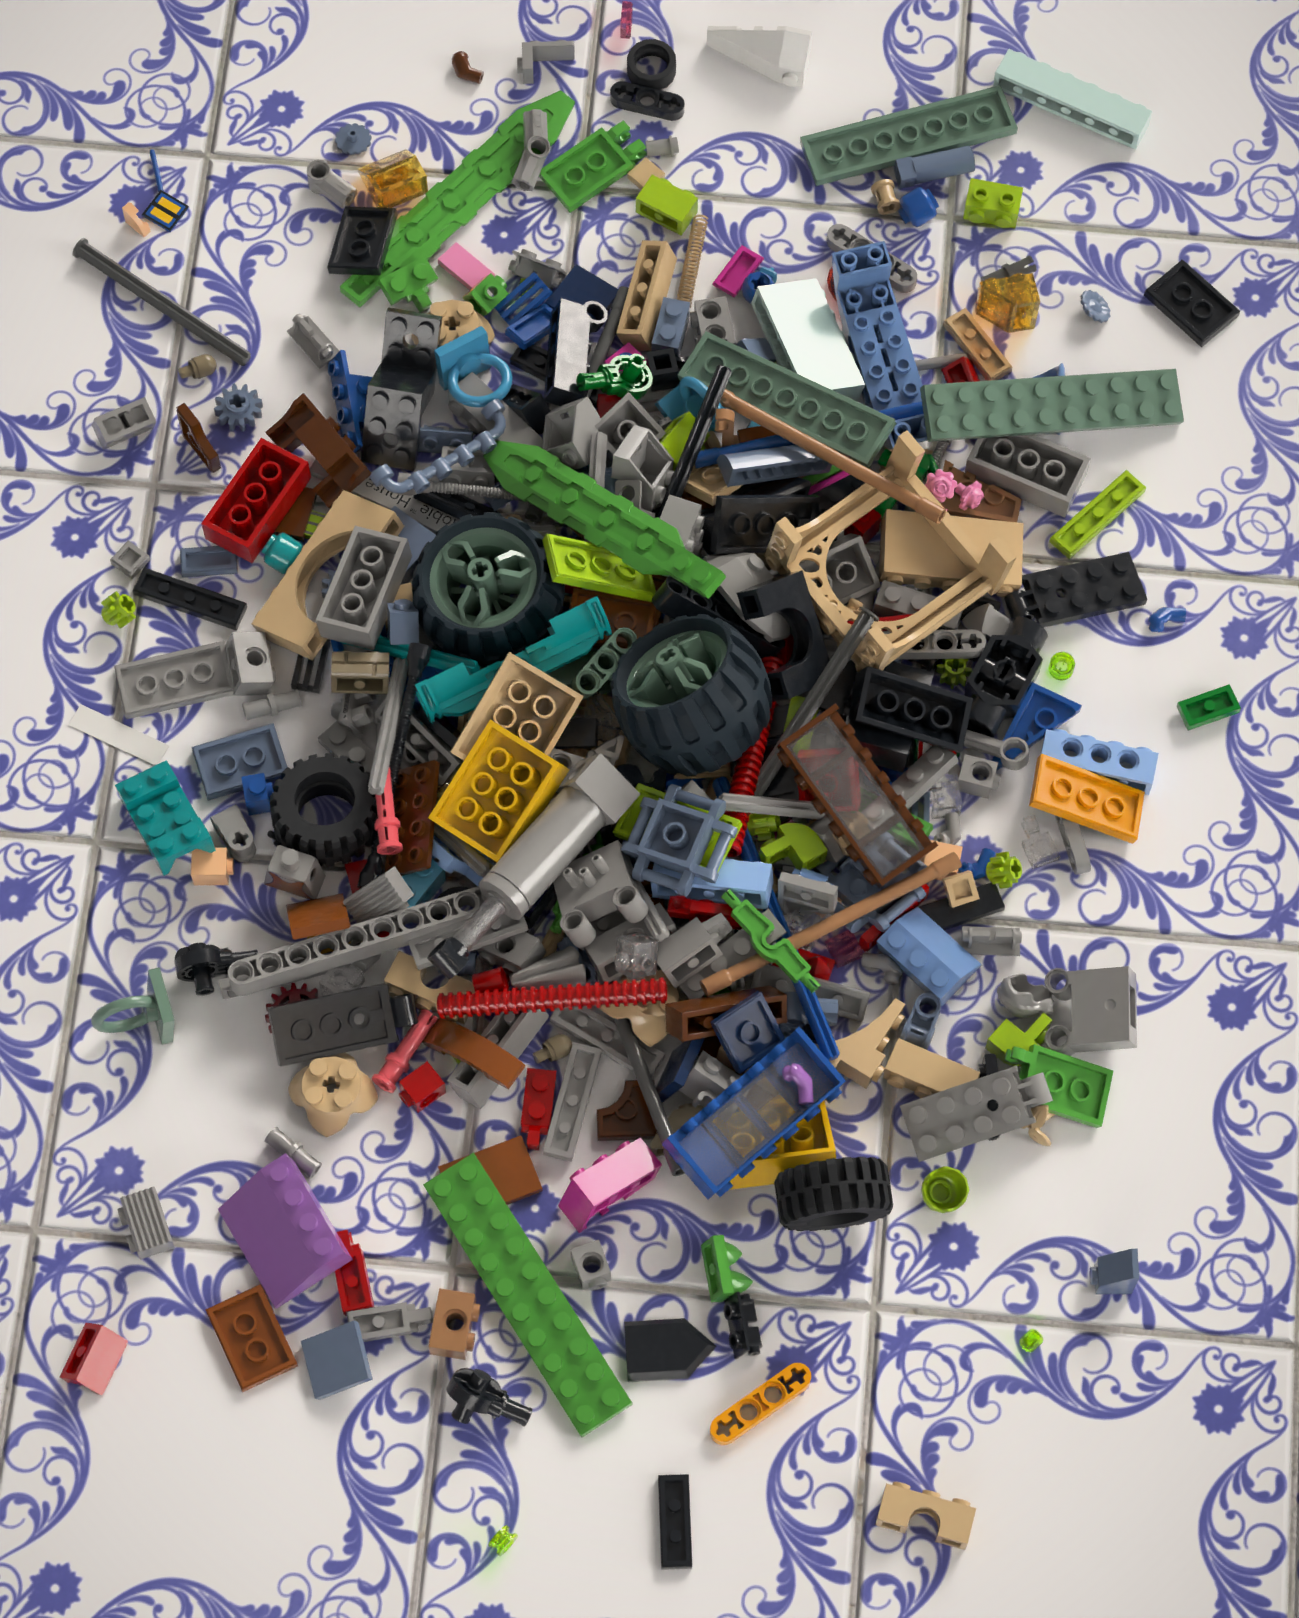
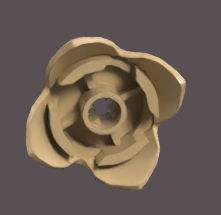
(457, 315)
(646, 1020)
(331, 1111)

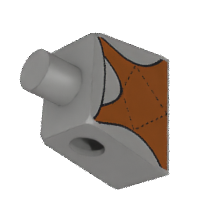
(292, 871)

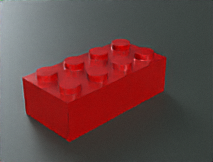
(256, 500)

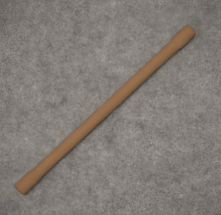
(920, 505)
(934, 871)

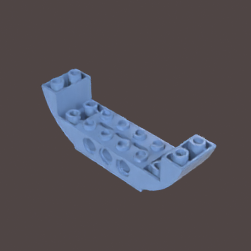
(877, 334)

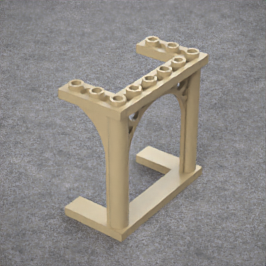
(877, 650)

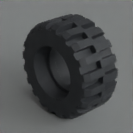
(318, 778)
(833, 1193)

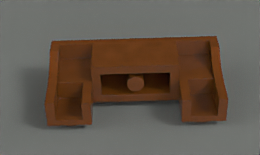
(320, 436)

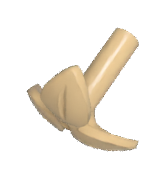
(1041, 1115)

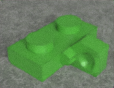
(410, 284)

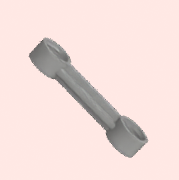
(998, 748)

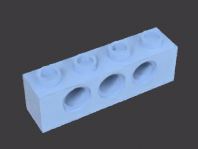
(1113, 753)

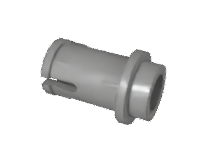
(662, 147)

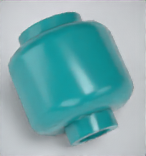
(281, 552)

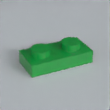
(1208, 707)

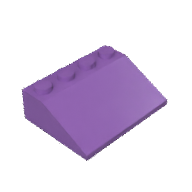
(283, 1231)

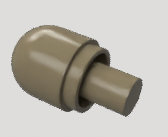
(198, 367)
(554, 1048)

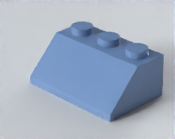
(928, 954)

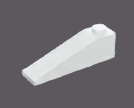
(774, 53)

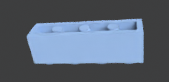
(744, 878)

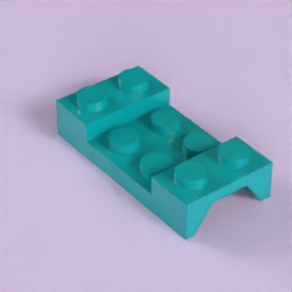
(163, 815)

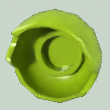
(944, 1189)

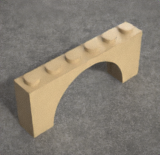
(285, 613)

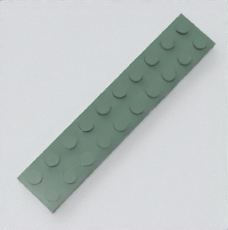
(1051, 404)

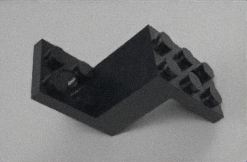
(401, 389)

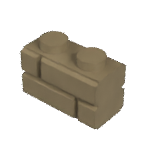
(360, 672)

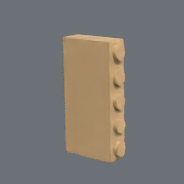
(919, 557)

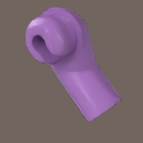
(802, 1080)

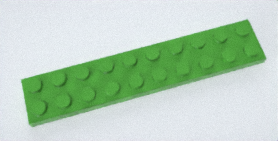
(528, 1295)

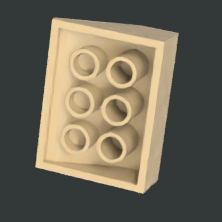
(524, 704)

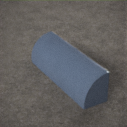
(769, 465)

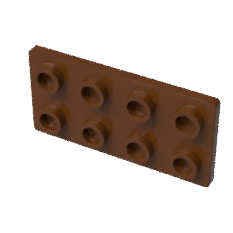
(413, 803)

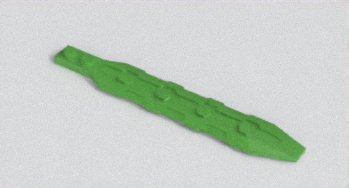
(460, 194)
(599, 515)

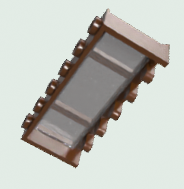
(855, 797)

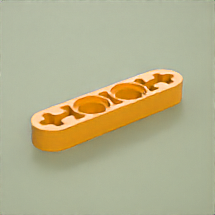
(763, 1407)

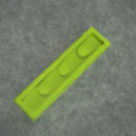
(1097, 514)

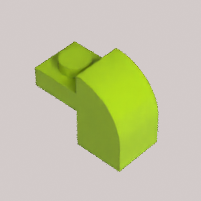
(796, 842)
(1009, 1035)

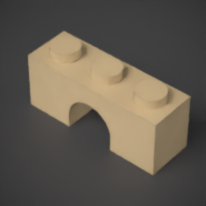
(406, 979)
(952, 1517)

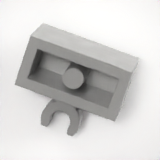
(707, 1079)

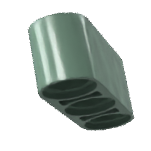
(609, 651)

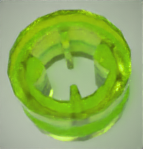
(1065, 658)
(503, 1540)

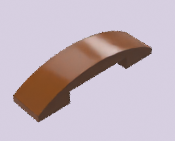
(475, 1051)

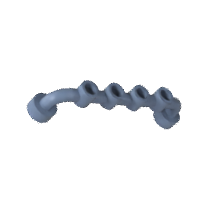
(442, 466)

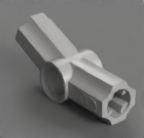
(534, 137)

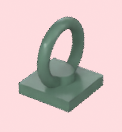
(155, 1008)

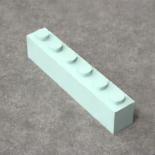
(1072, 98)

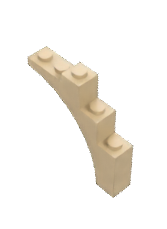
(862, 1051)

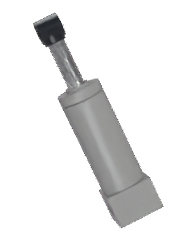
(586, 801)

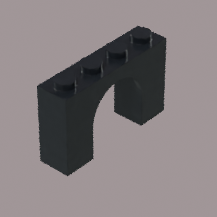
(791, 599)
(887, 748)

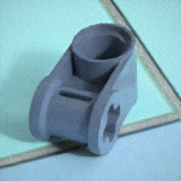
(920, 1026)

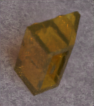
(394, 179)
(1009, 302)

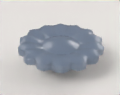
(353, 139)
(1095, 306)

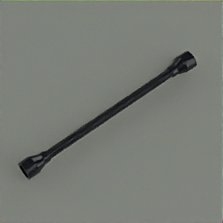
(417, 659)

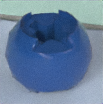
(751, 283)

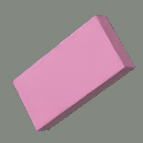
(463, 266)

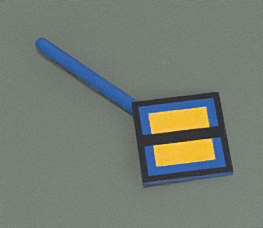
(164, 208)

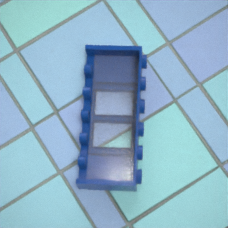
(752, 1116)

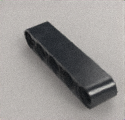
(679, 600)

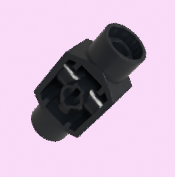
(1004, 675)

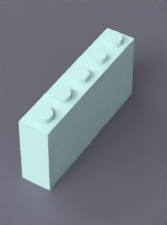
(807, 335)

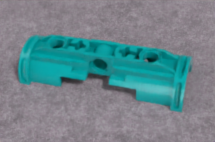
(570, 638)

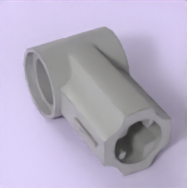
(330, 184)

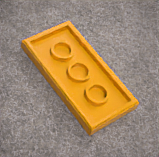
(1087, 798)

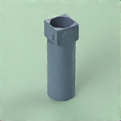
(934, 166)

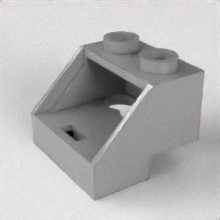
(571, 435)
(643, 459)

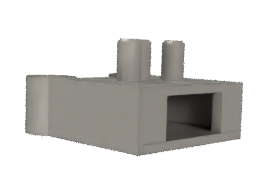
(595, 888)
(1101, 1009)

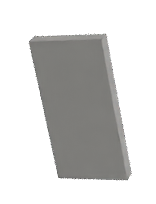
(174, 680)

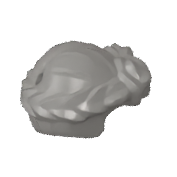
(1024, 998)

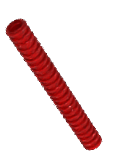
(748, 768)
(552, 998)

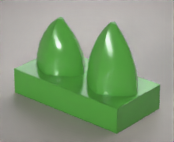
(721, 1280)

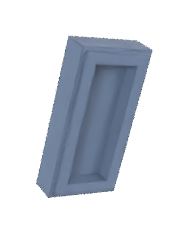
(207, 561)

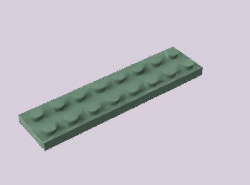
(907, 133)
(794, 399)

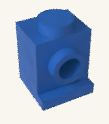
(257, 793)

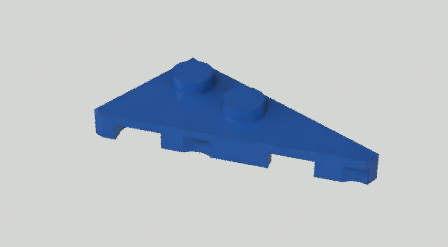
(1039, 711)

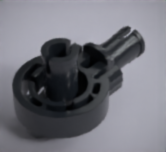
(203, 962)
(480, 1393)

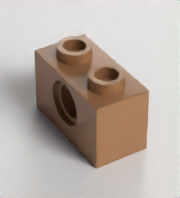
(452, 1306)

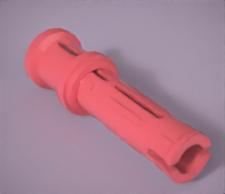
(387, 823)
(398, 1061)

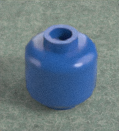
(918, 207)

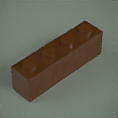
(692, 1017)

